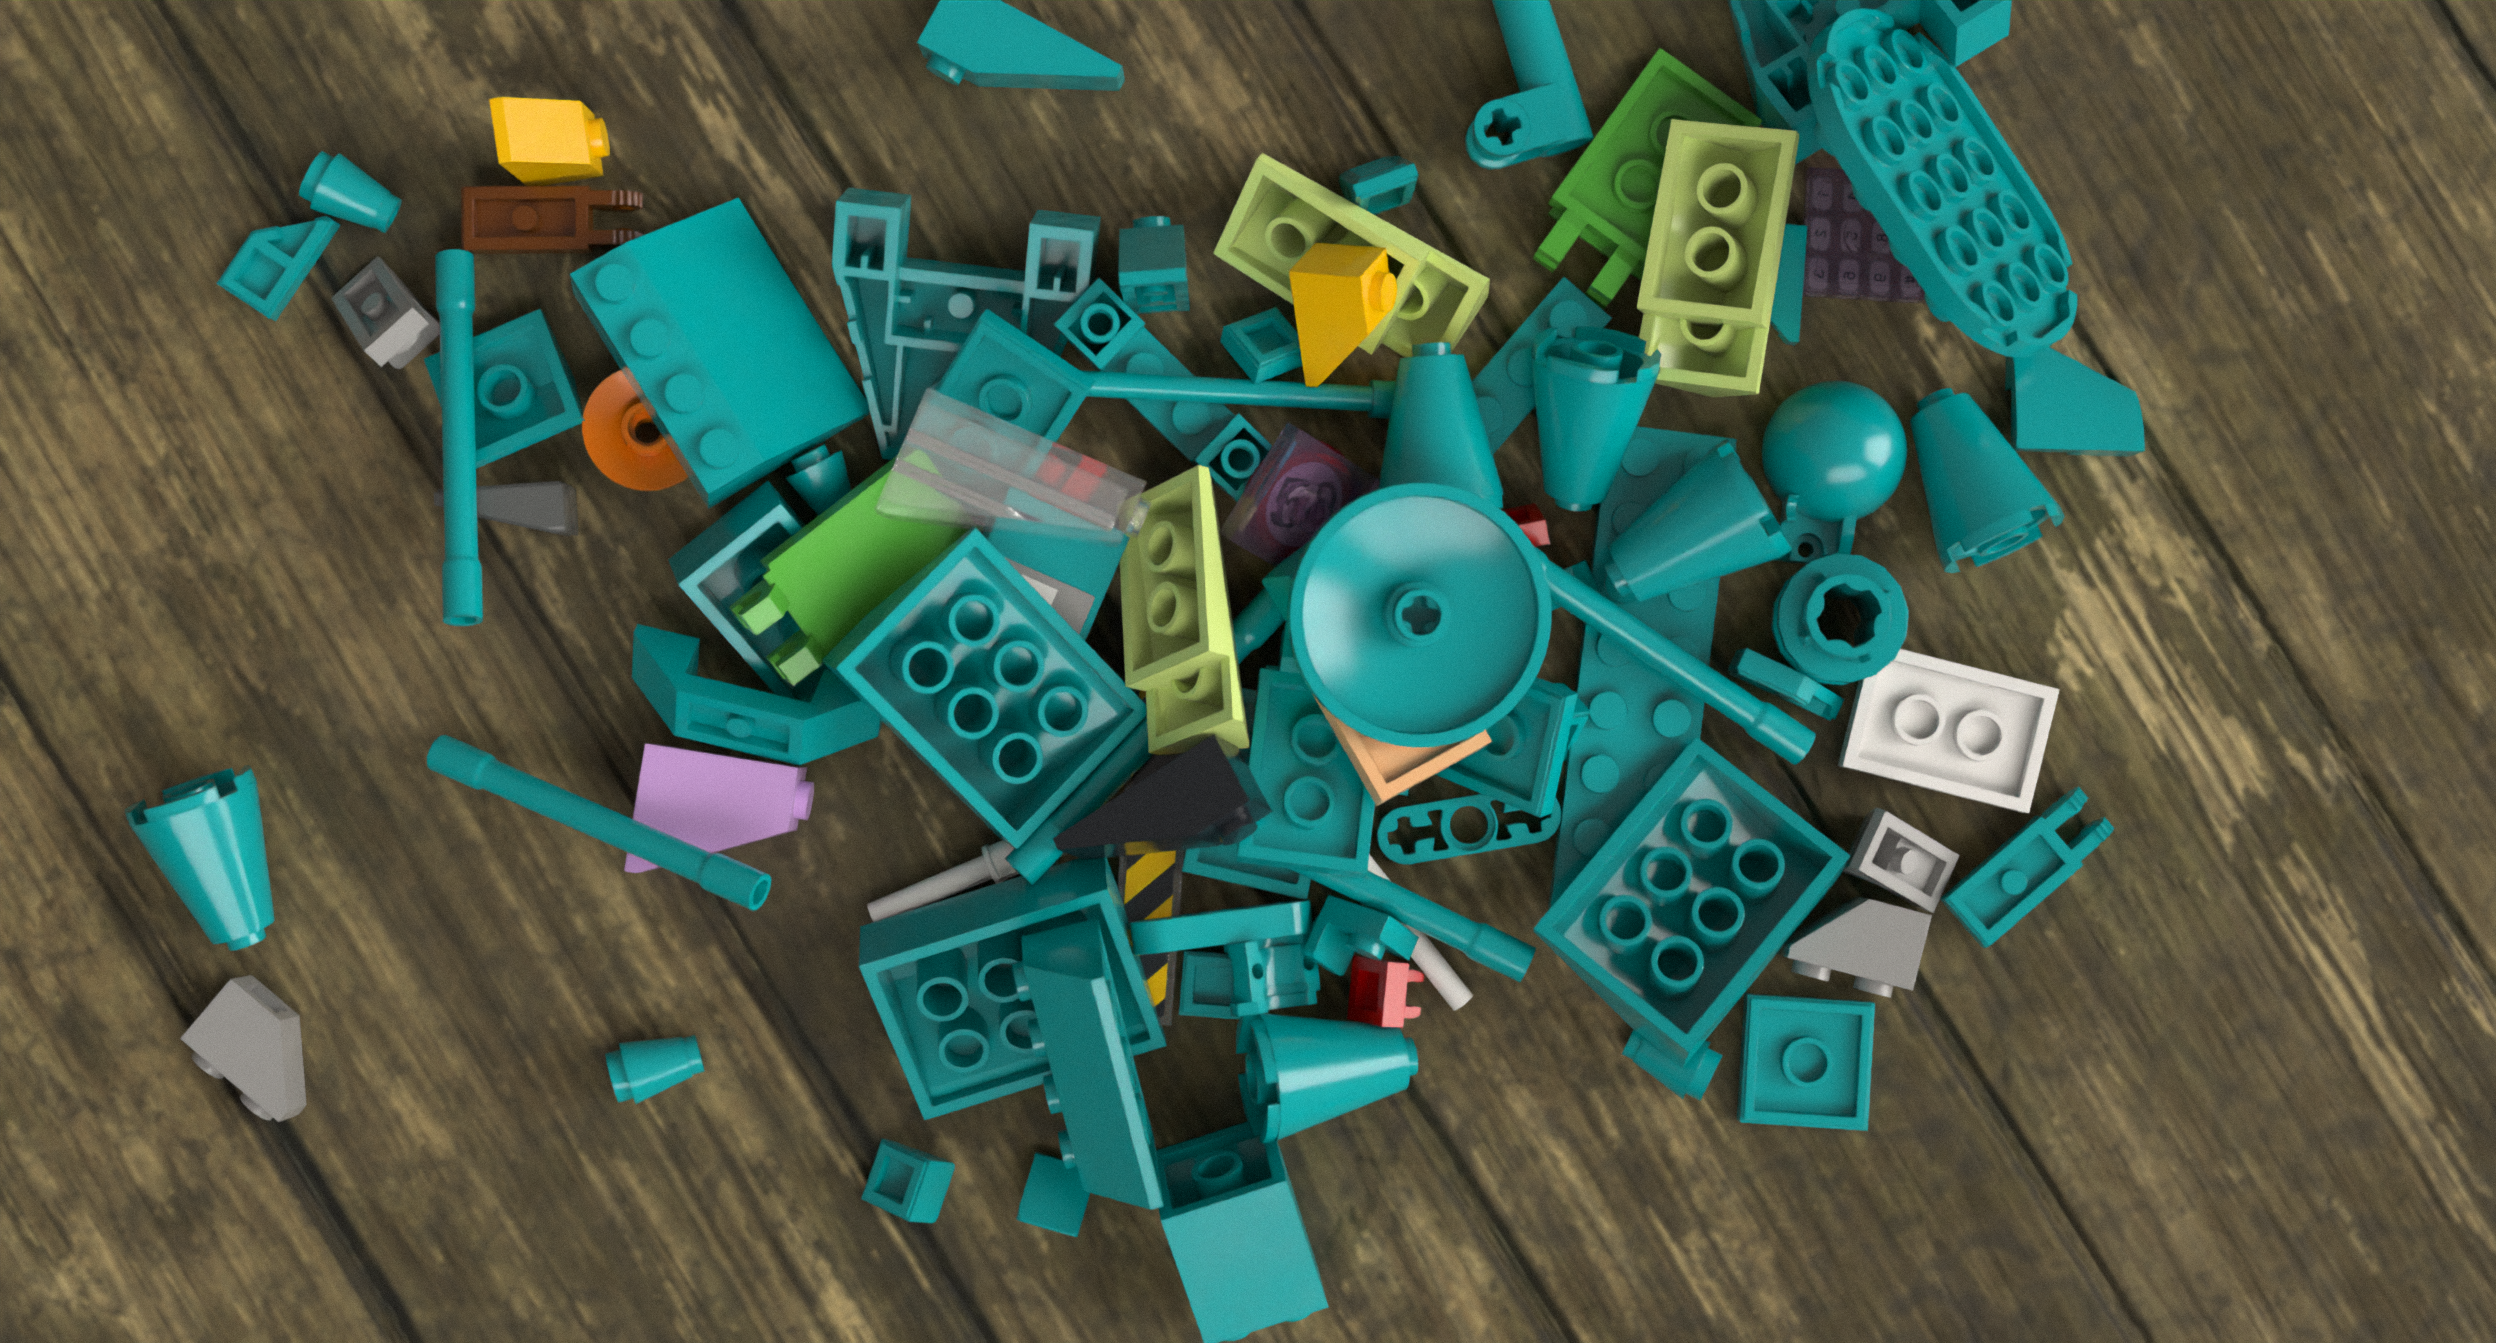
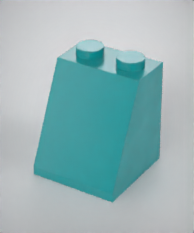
(1237, 1234)

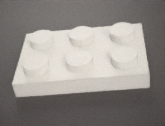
(1951, 730)

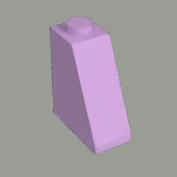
(717, 799)

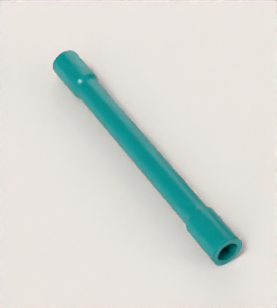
(461, 567)
(1758, 718)
(1039, 851)
(710, 870)
(1477, 940)

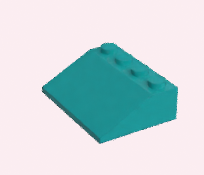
(719, 348)
(988, 686)
(1690, 900)
(952, 991)

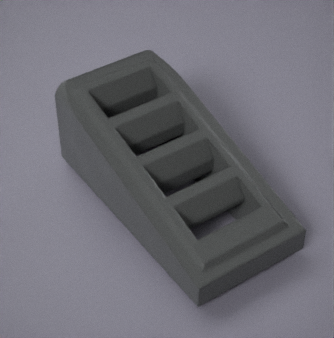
(535, 506)

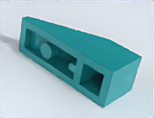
(1009, 49)
(1153, 266)

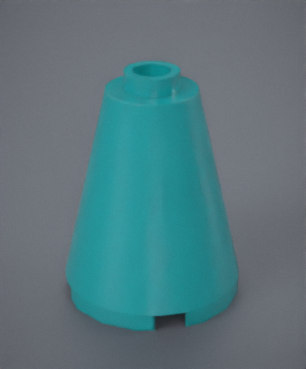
(1588, 408)
(1438, 426)
(1975, 483)
(1697, 531)
(213, 853)
(1316, 1070)

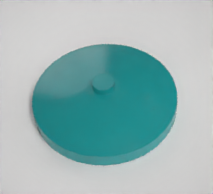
(1419, 614)

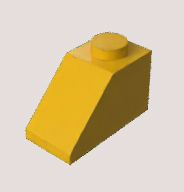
(548, 140)
(1338, 302)

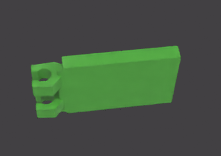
(1617, 179)
(837, 574)

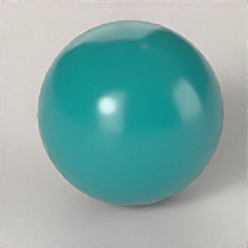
(1834, 450)

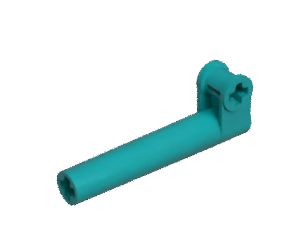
(1548, 111)

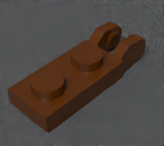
(541, 219)

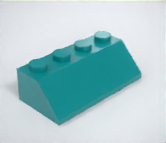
(1090, 1063)

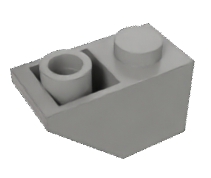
(1863, 939)
(253, 1044)

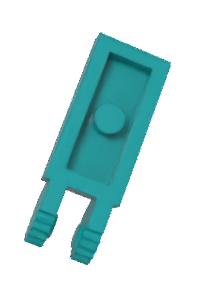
(2023, 871)

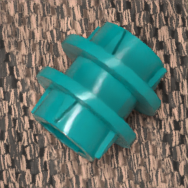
(1875, 637)

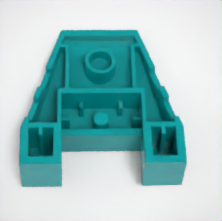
(1779, 35)
(919, 312)

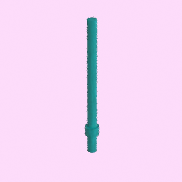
(1374, 398)

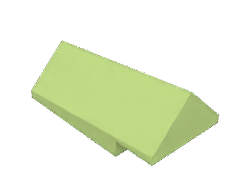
(1288, 213)
(1716, 254)
(1181, 619)

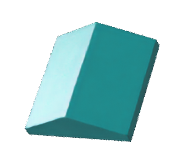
(519, 387)

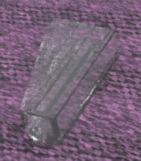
(1000, 478)

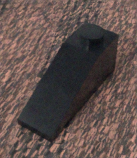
(1188, 804)

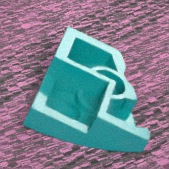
(2070, 408)

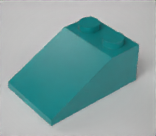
(726, 564)

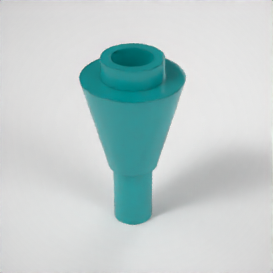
(820, 478)

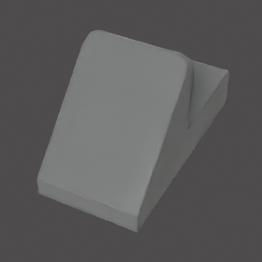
(385, 315)
(1900, 859)

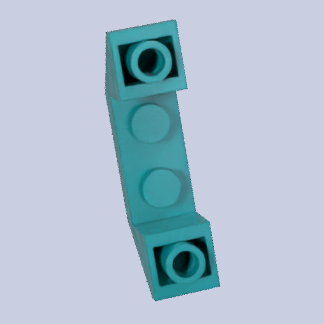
(1205, 433)
(744, 717)

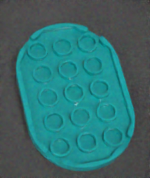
(1941, 183)

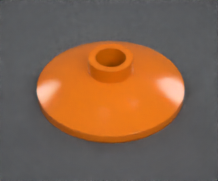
(612, 443)

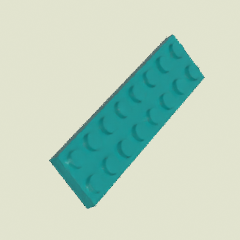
(1636, 713)

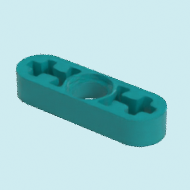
(1423, 848)
(1221, 927)

